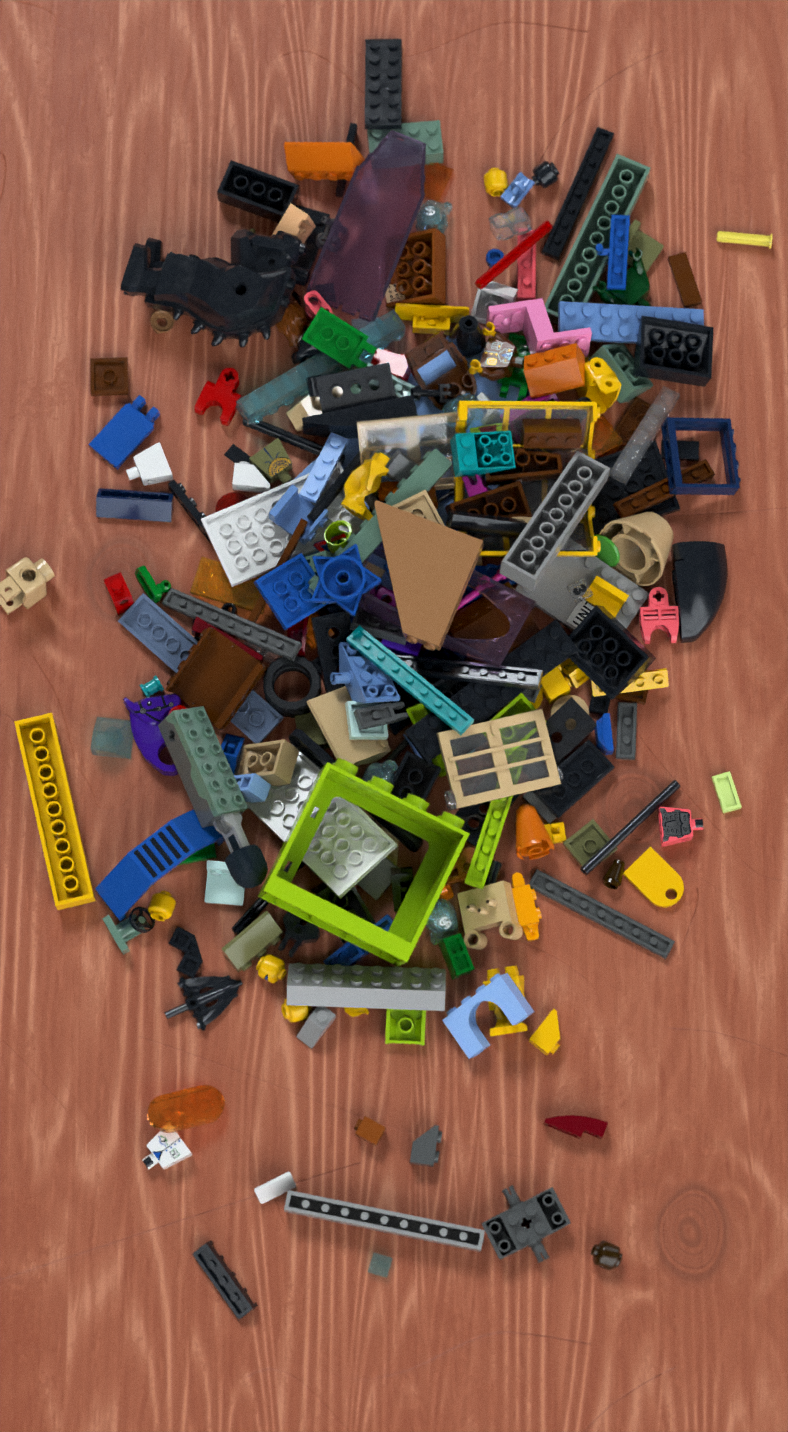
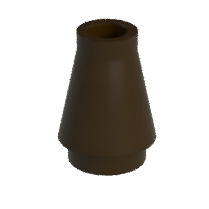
(613, 877)

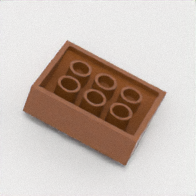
(422, 269)

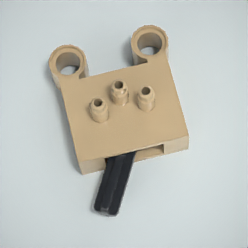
(489, 909)

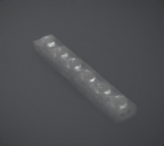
(644, 435)

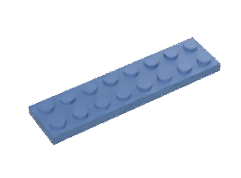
(618, 322)

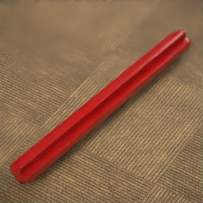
(513, 255)

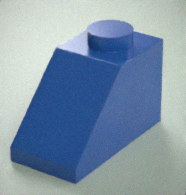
(232, 749)

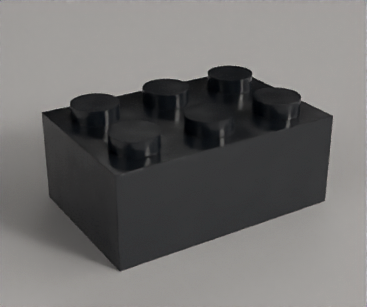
(415, 777)

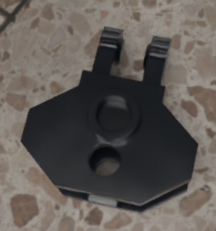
(297, 933)

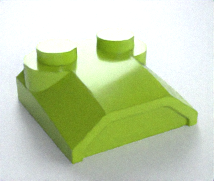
(405, 1026)

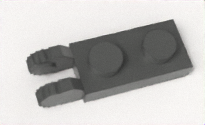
(379, 715)

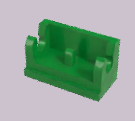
(456, 956)

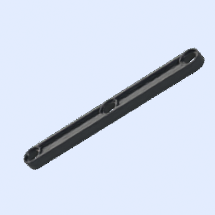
(320, 758)

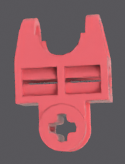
(658, 616)

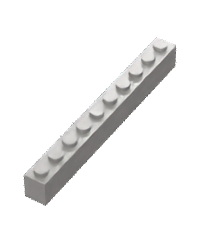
(384, 1221)

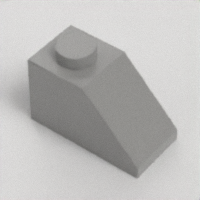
(316, 1026)

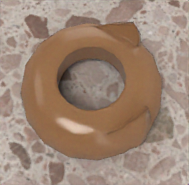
(160, 314)

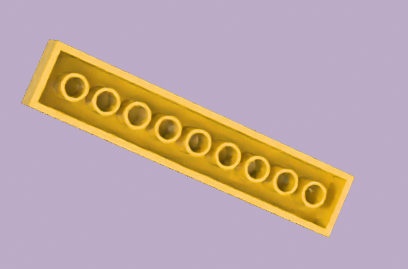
(54, 811)

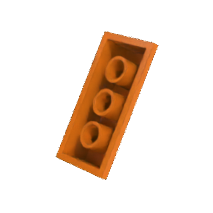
(322, 160)

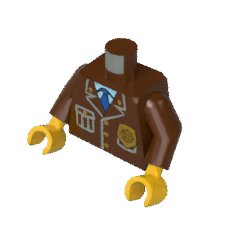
(498, 357)

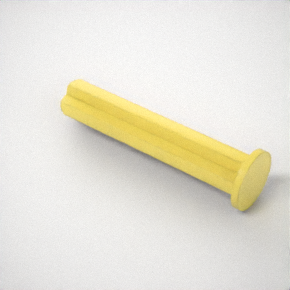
(743, 238)

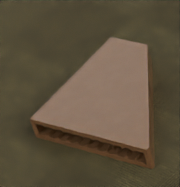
(427, 572)

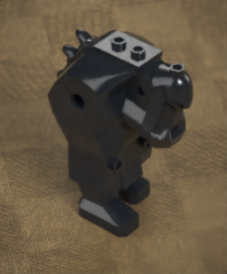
(220, 295)

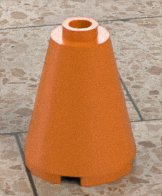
(531, 834)

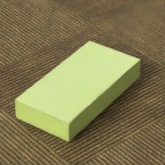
(726, 792)

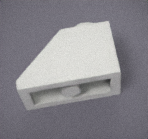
(248, 478)

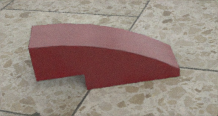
(576, 1125)

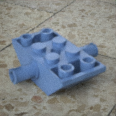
(363, 678)

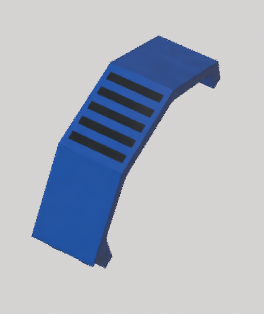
(153, 860)

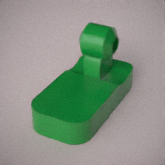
(148, 584)

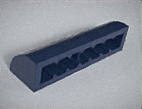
(134, 505)

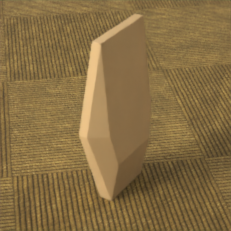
(308, 407)

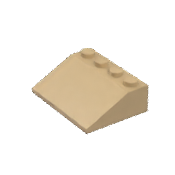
(332, 719)

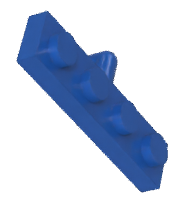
(617, 252)

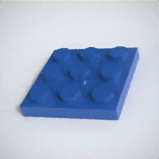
(287, 591)

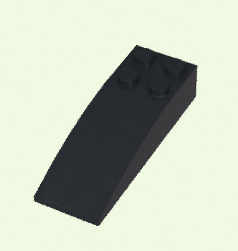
(345, 421)

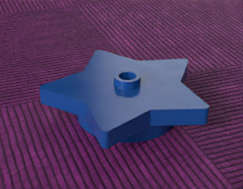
(347, 566)

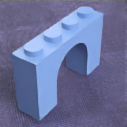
(462, 1020)

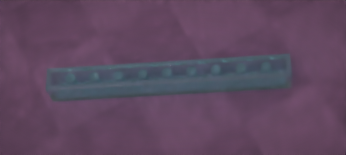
(293, 383)

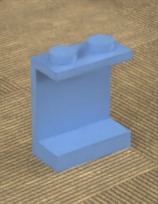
(291, 509)

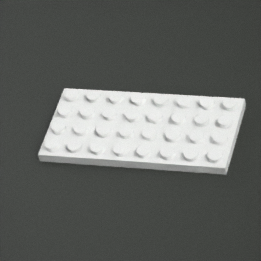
(252, 543)
(346, 841)

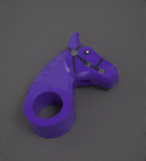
(144, 719)

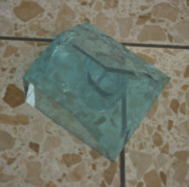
(112, 738)

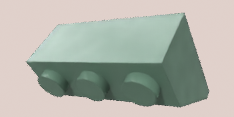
(622, 364)

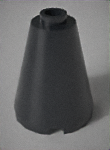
(468, 336)

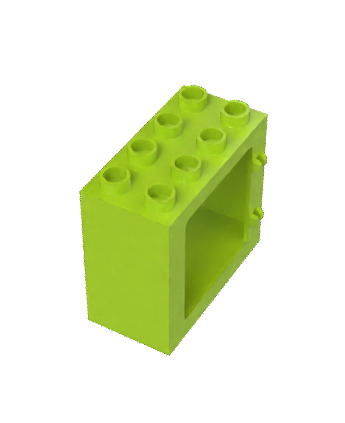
(445, 844)

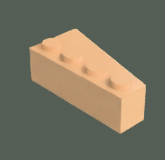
(296, 223)

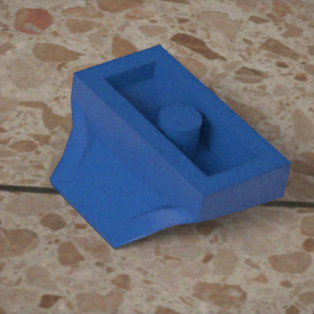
(603, 735)

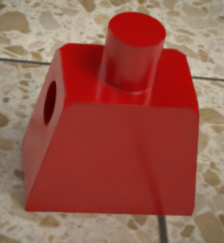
(118, 592)

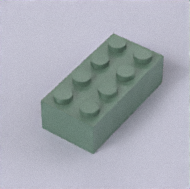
(426, 132)

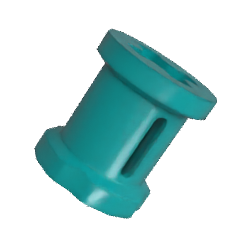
(151, 687)

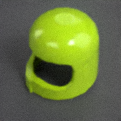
(332, 530)

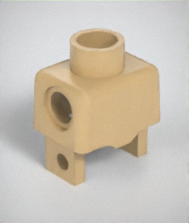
(25, 584)

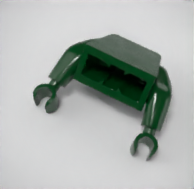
(636, 285)

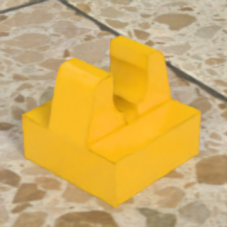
(556, 832)

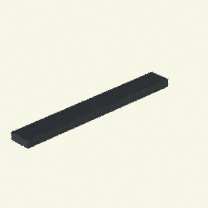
(577, 193)
(474, 672)

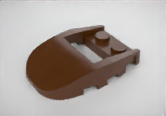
(458, 376)

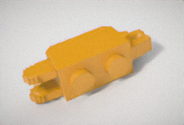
(525, 907)

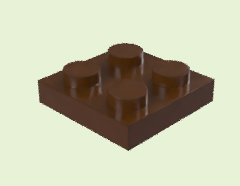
(109, 376)

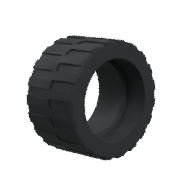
(284, 665)

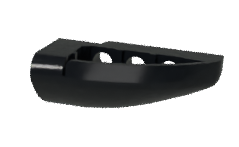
(698, 585)

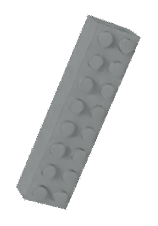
(554, 521)
(366, 987)

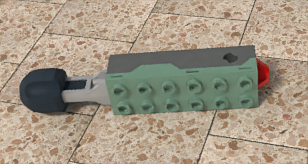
(212, 788)

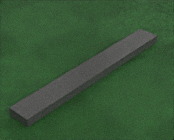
(232, 624)
(601, 914)

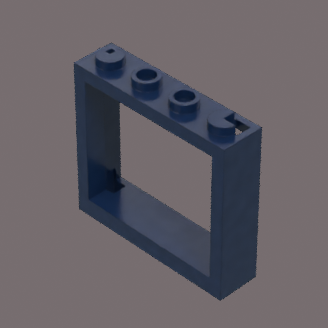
(672, 460)

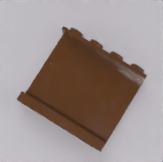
(216, 677)

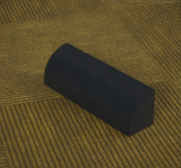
(485, 524)

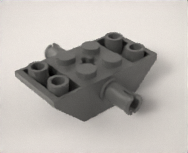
(545, 1218)

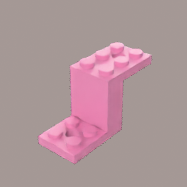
(536, 326)

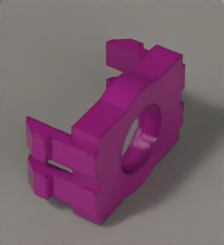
(382, 591)

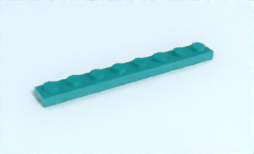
(410, 680)

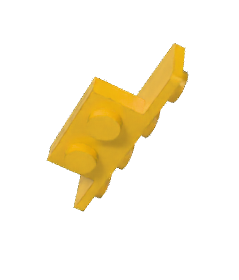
(430, 318)
(648, 680)

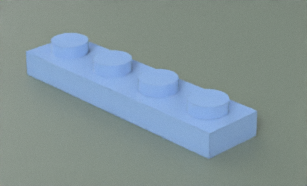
(323, 468)

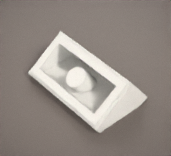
(275, 1187)

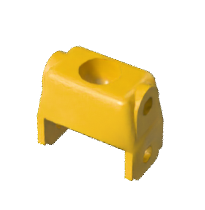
(600, 384)

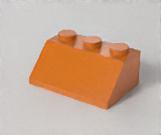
(554, 370)

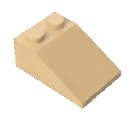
(270, 760)

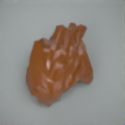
(293, 323)

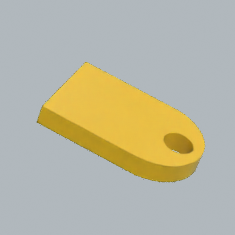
(654, 877)

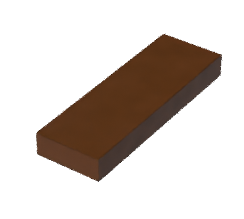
(684, 280)

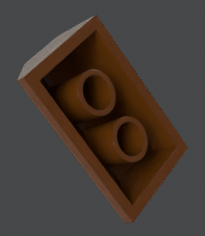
(551, 435)

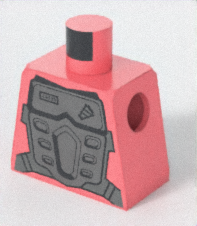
(676, 825)

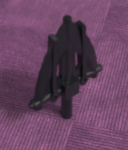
(224, 989)

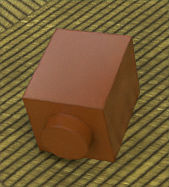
(369, 1130)

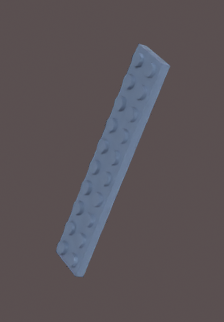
(172, 644)

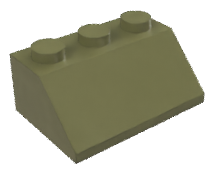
(252, 942)

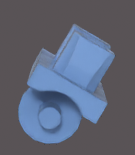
(517, 190)

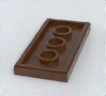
(629, 423)

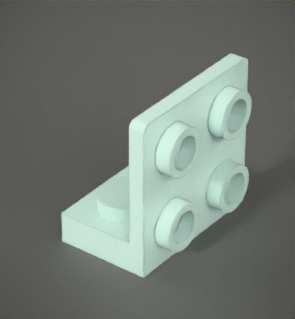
(221, 886)

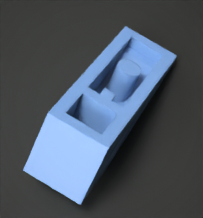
(253, 787)

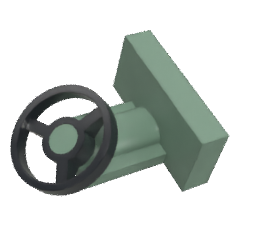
(129, 928)

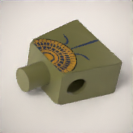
(273, 462)

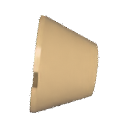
(642, 545)

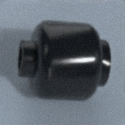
(545, 174)

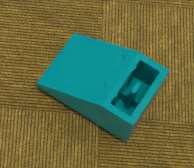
(482, 453)

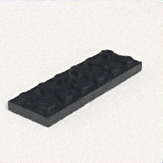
(383, 84)

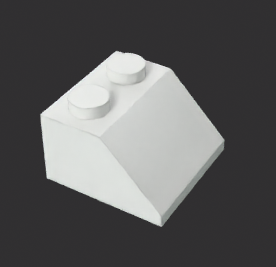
(491, 295)

